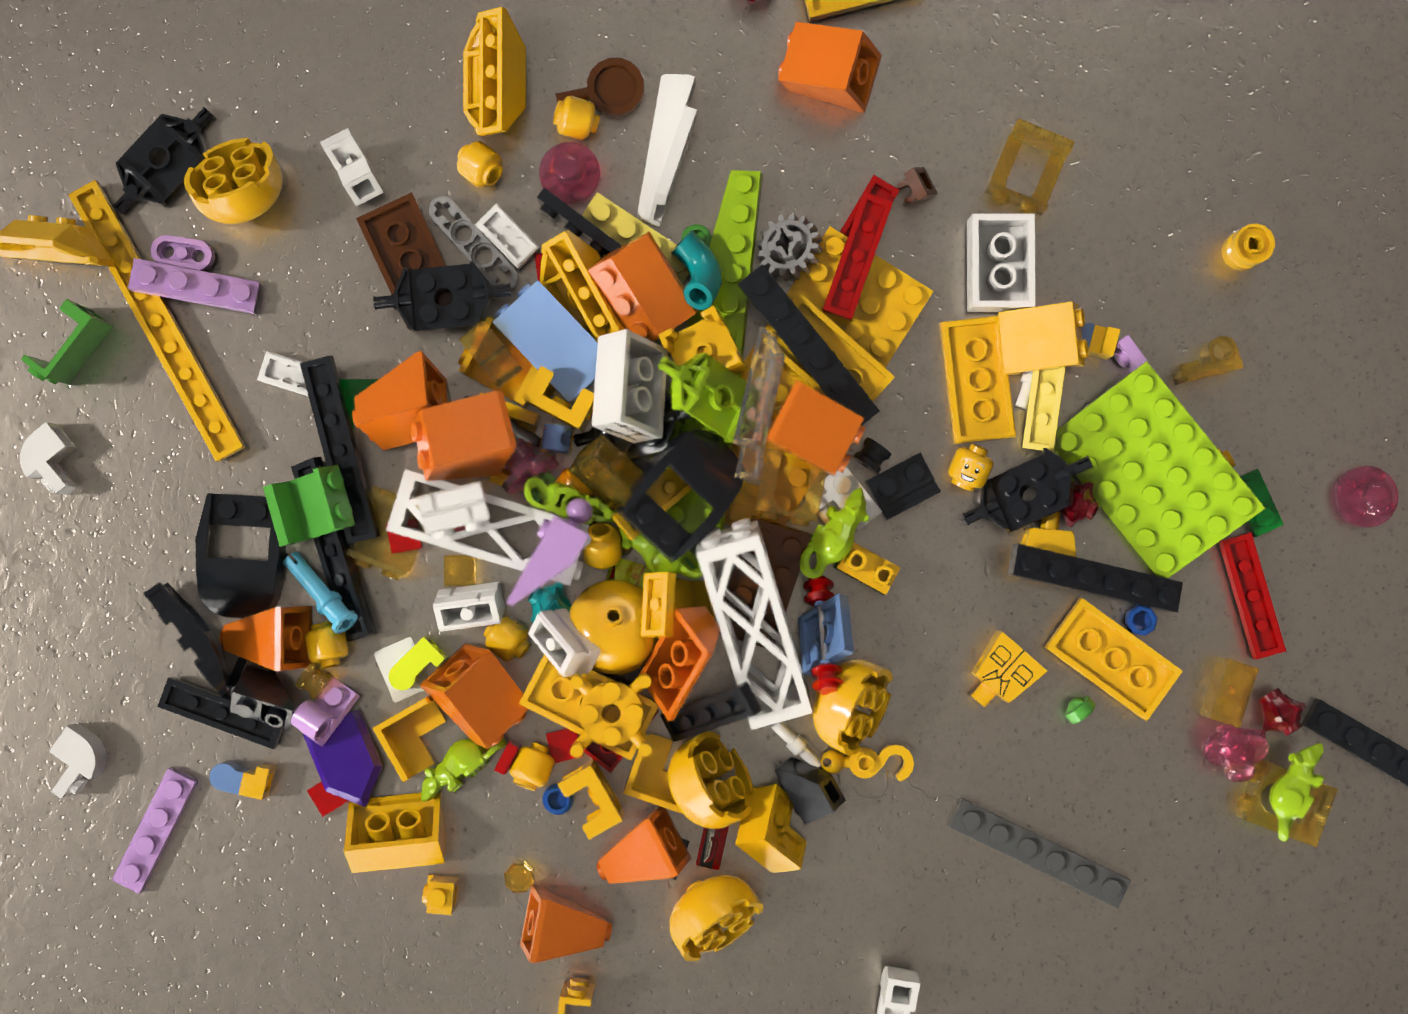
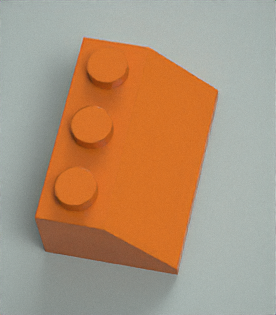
(642, 288)
(681, 658)

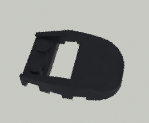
(706, 467)
(238, 585)
(194, 634)

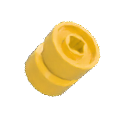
(1240, 248)

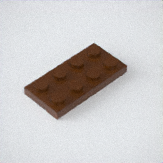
(402, 240)
(784, 550)

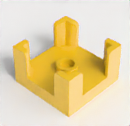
(705, 336)
(541, 392)
(601, 794)

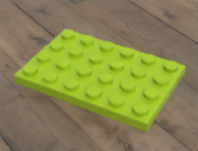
(1156, 472)

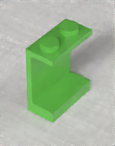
(76, 349)
(309, 506)

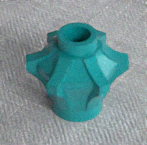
(548, 599)

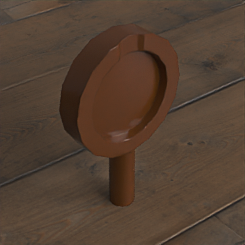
(612, 86)

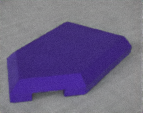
(348, 760)

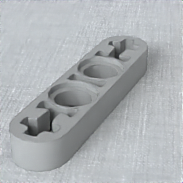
(475, 243)

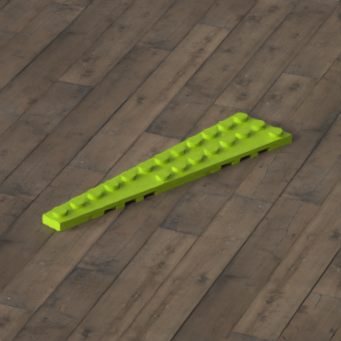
(734, 249)

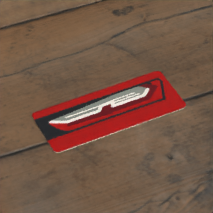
(712, 848)

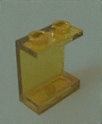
(377, 550)

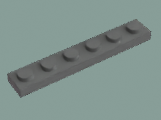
(1039, 853)

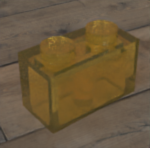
(606, 471)
(1229, 691)

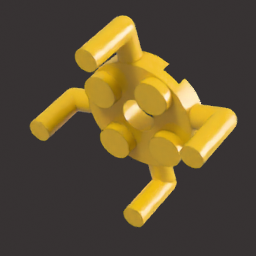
(608, 732)

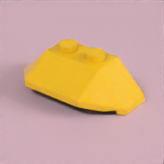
(494, 73)
(52, 242)
(567, 279)

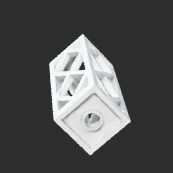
(406, 502)
(782, 700)

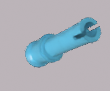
(327, 601)

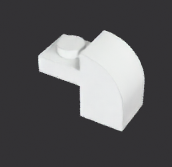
(352, 166)
(41, 457)
(83, 754)
(898, 991)

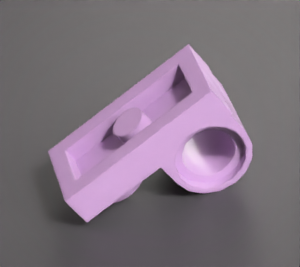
(324, 715)

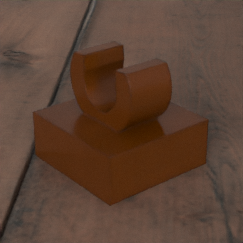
(920, 184)

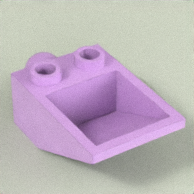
(556, 551)

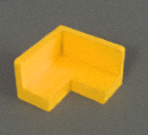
(403, 737)
(647, 775)
(767, 833)

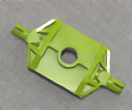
(696, 390)

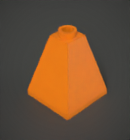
(271, 637)
(646, 852)
(560, 927)

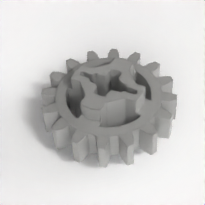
(800, 249)

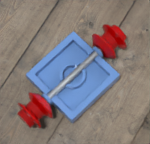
(825, 634)

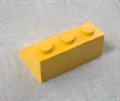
(395, 833)

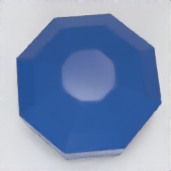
(1140, 620)

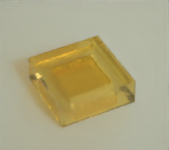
(459, 570)

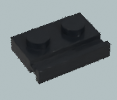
(903, 486)

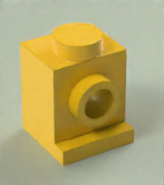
(441, 894)

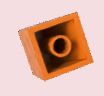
(830, 65)
(394, 401)
(816, 429)
(464, 438)
(476, 694)

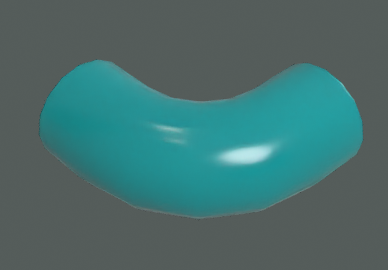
(703, 269)

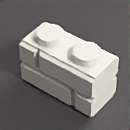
(453, 509)
(469, 606)
(563, 643)

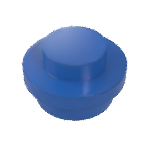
(555, 801)

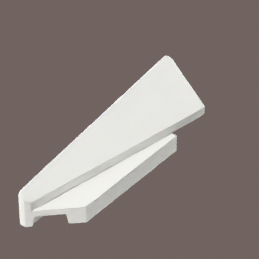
(667, 146)

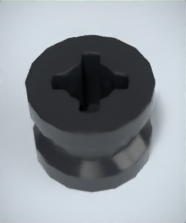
(872, 455)

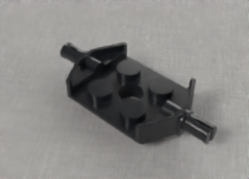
(155, 183)
(418, 290)
(671, 428)
(1003, 494)

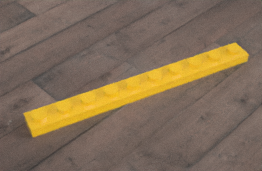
(159, 326)

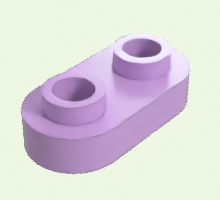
(184, 252)

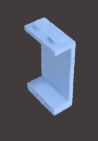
(550, 339)

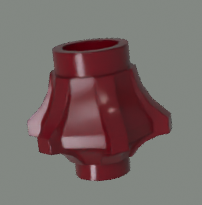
(1083, 505)
(1281, 712)

